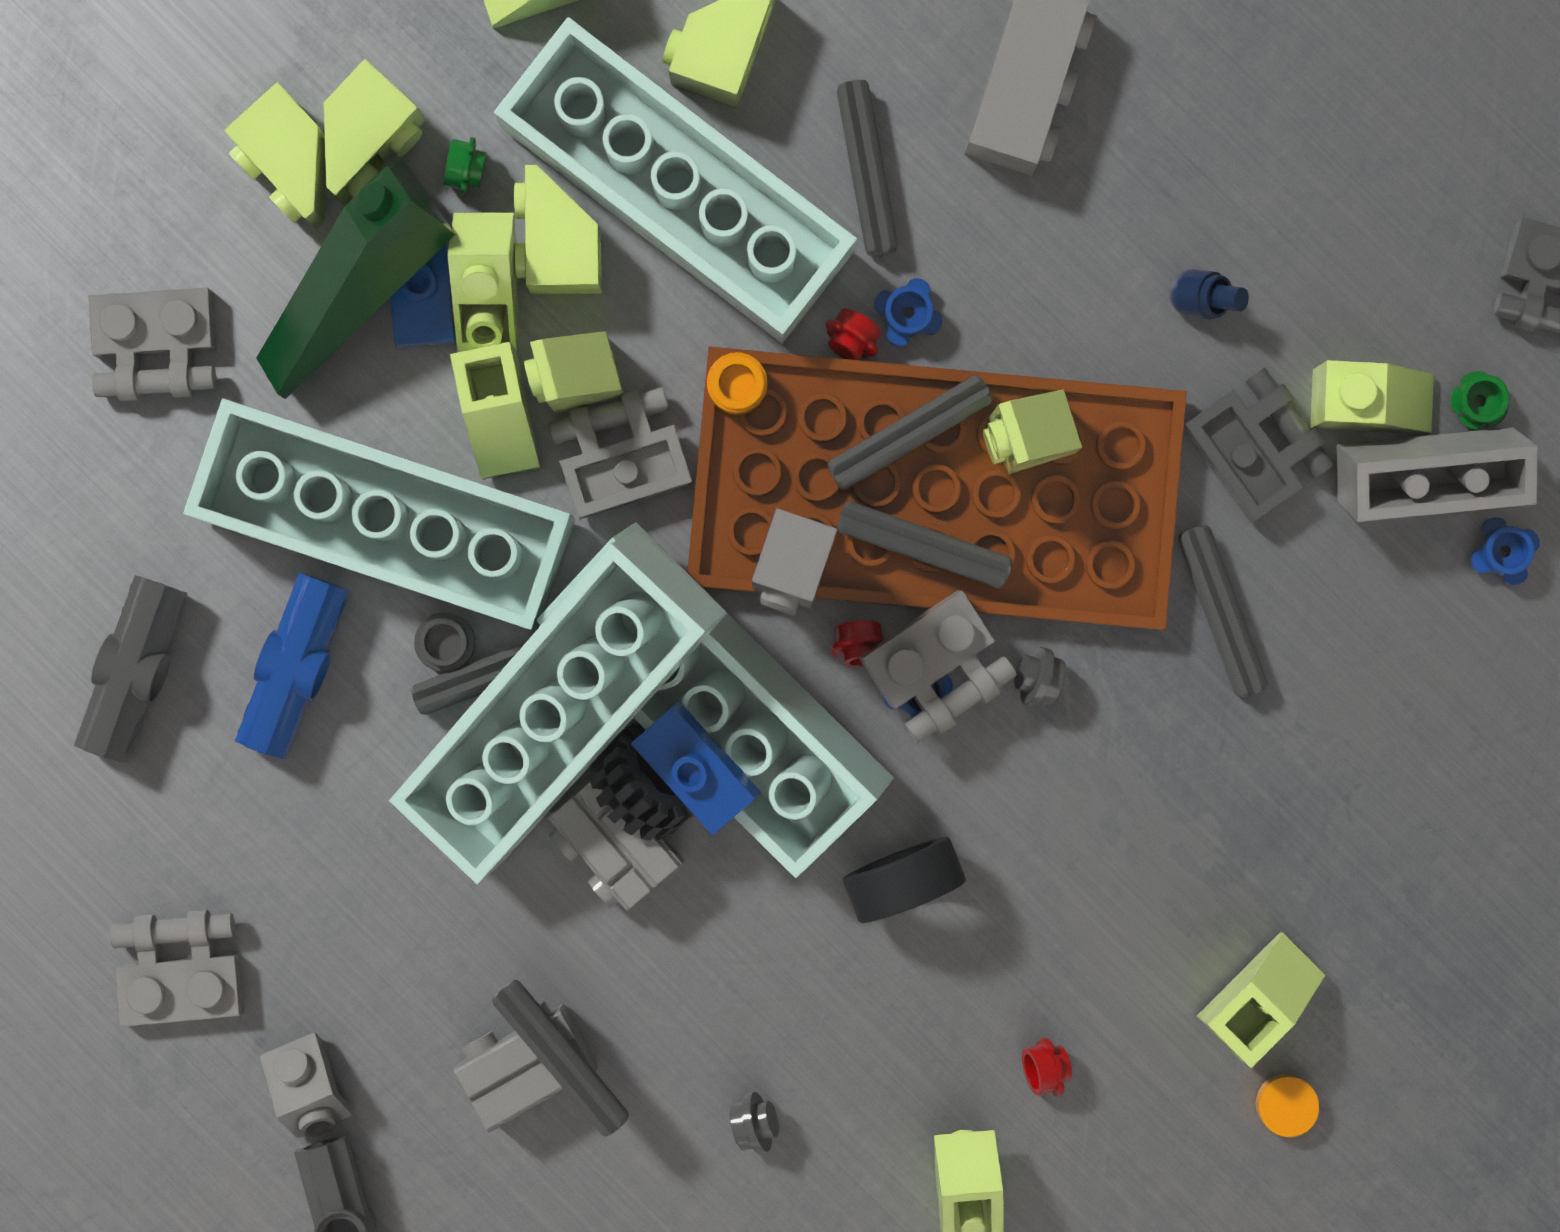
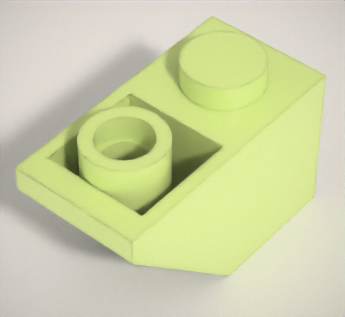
(364, 128)
(288, 149)
(560, 239)
(483, 280)
(573, 371)
(495, 409)
(1031, 431)
(1263, 1000)

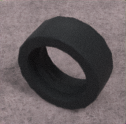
(904, 880)

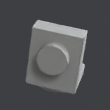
(304, 1087)

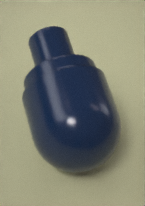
(1206, 294)

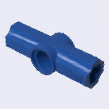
(292, 666)

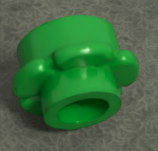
(464, 165)
(1491, 389)

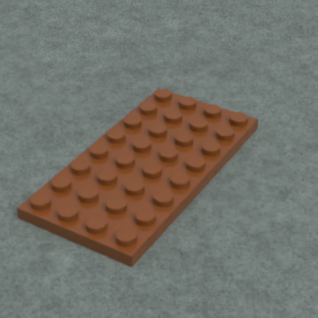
(1081, 530)

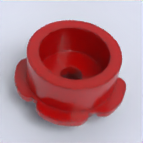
(853, 335)
(855, 639)
(1046, 1067)

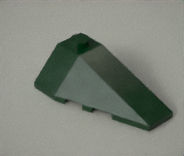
(362, 263)

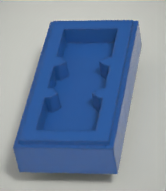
(424, 306)
(696, 768)

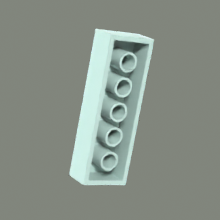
(675, 180)
(379, 514)
(557, 704)
(782, 739)

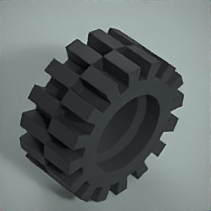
(630, 794)

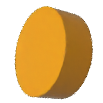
(737, 383)
(1287, 1105)

